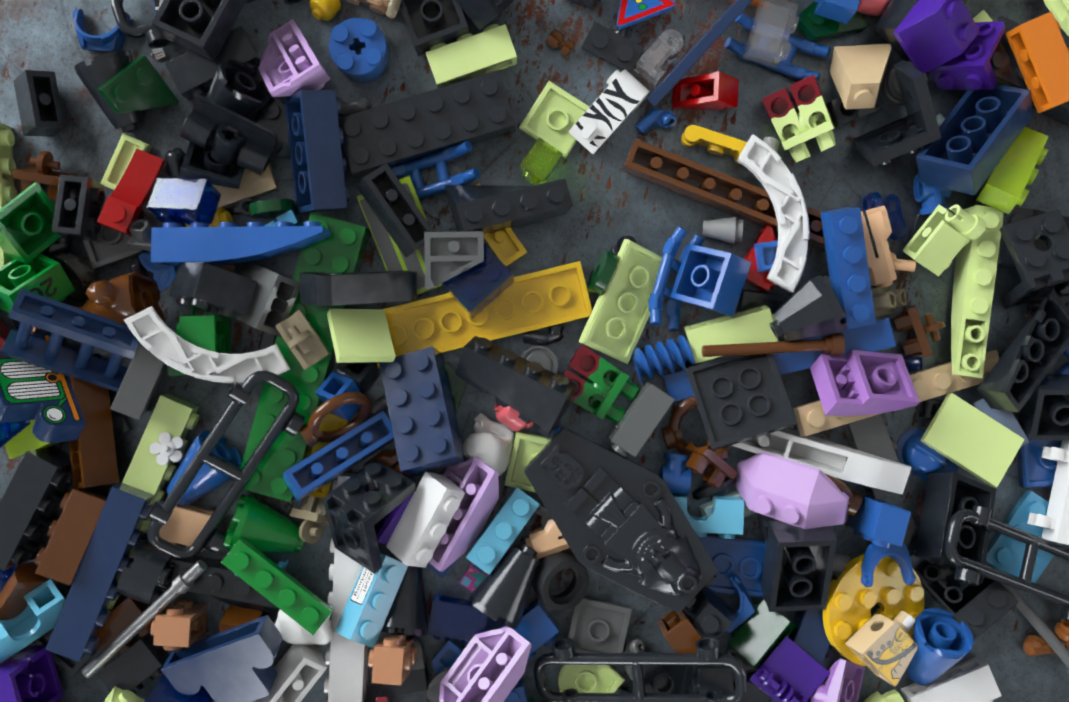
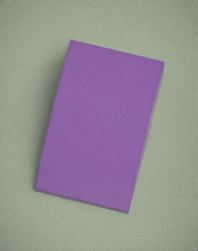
(863, 383)

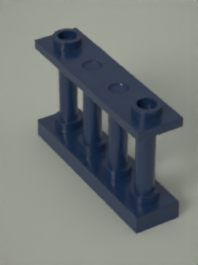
(75, 324)

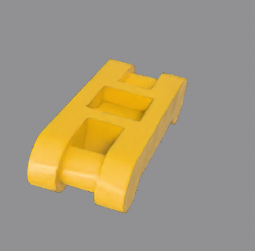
(715, 142)

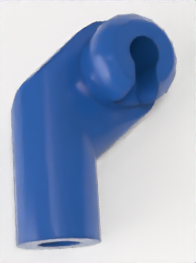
(656, 118)

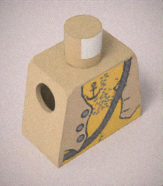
(885, 646)

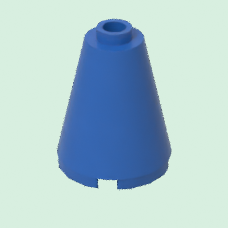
(207, 477)
(939, 643)

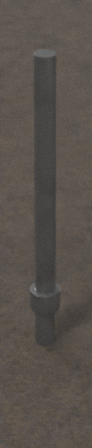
(180, 585)

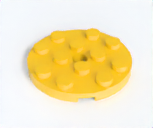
(851, 602)

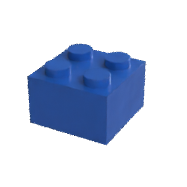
(710, 279)

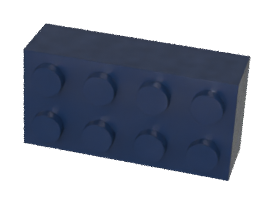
(975, 138)
(316, 151)
(422, 412)

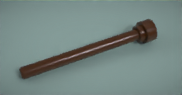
(832, 344)

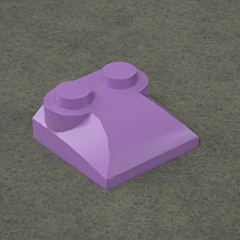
(841, 684)

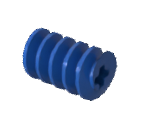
(662, 357)

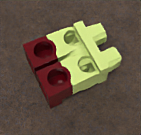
(800, 127)

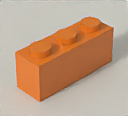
(1042, 60)

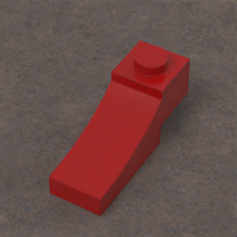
(131, 192)

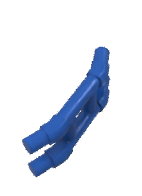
(784, 67)
(439, 160)
(661, 289)

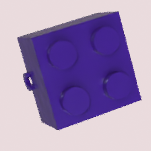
(30, 676)

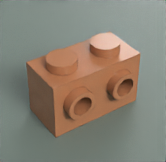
(180, 624)
(392, 659)

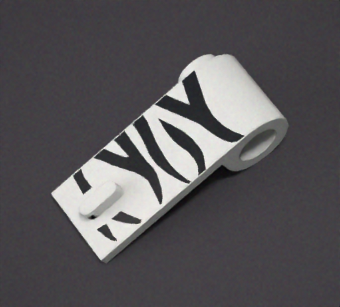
(609, 110)

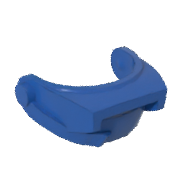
(107, 42)
(876, 553)
(746, 605)

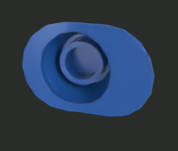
(920, 456)

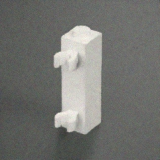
(1057, 517)

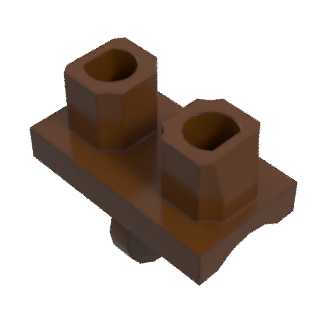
(41, 172)
(920, 344)
(717, 468)

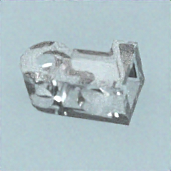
(662, 50)

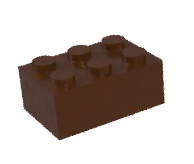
(70, 535)

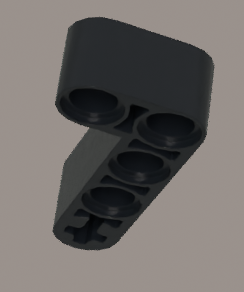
(357, 287)

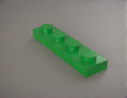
(277, 586)

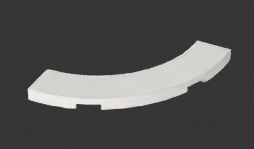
(789, 210)
(196, 361)

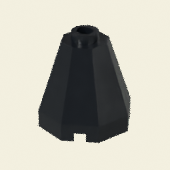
(808, 313)

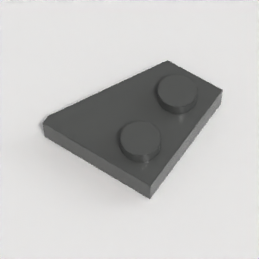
(451, 254)

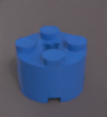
(356, 34)

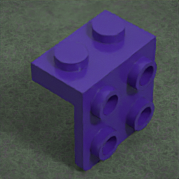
(973, 67)

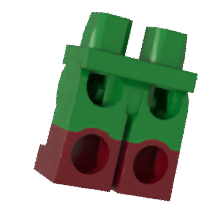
(604, 386)

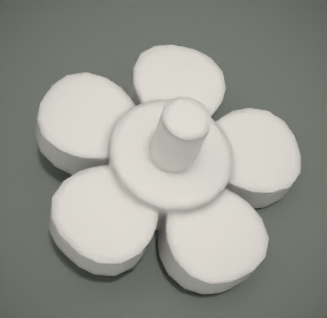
(167, 449)

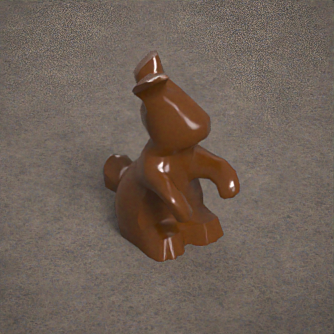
(120, 297)

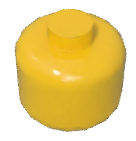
(325, 9)

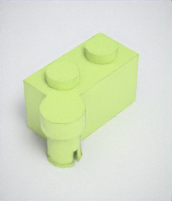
(943, 237)

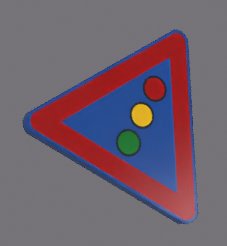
(639, 10)

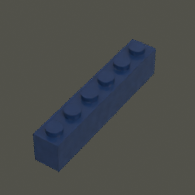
(99, 572)

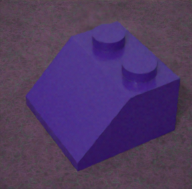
(936, 32)

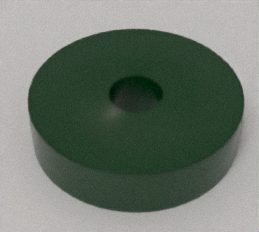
(271, 208)
(602, 272)

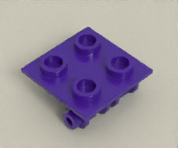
(789, 673)

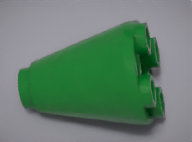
(262, 528)

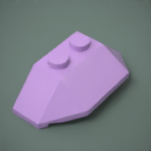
(291, 63)
(790, 492)
(481, 495)
(487, 668)

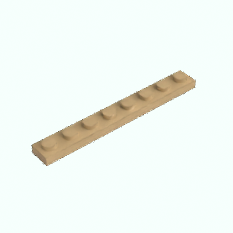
(927, 383)

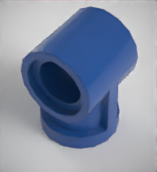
(930, 196)
(676, 474)

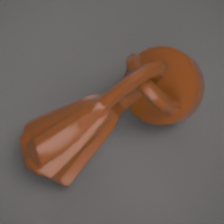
(1036, 645)

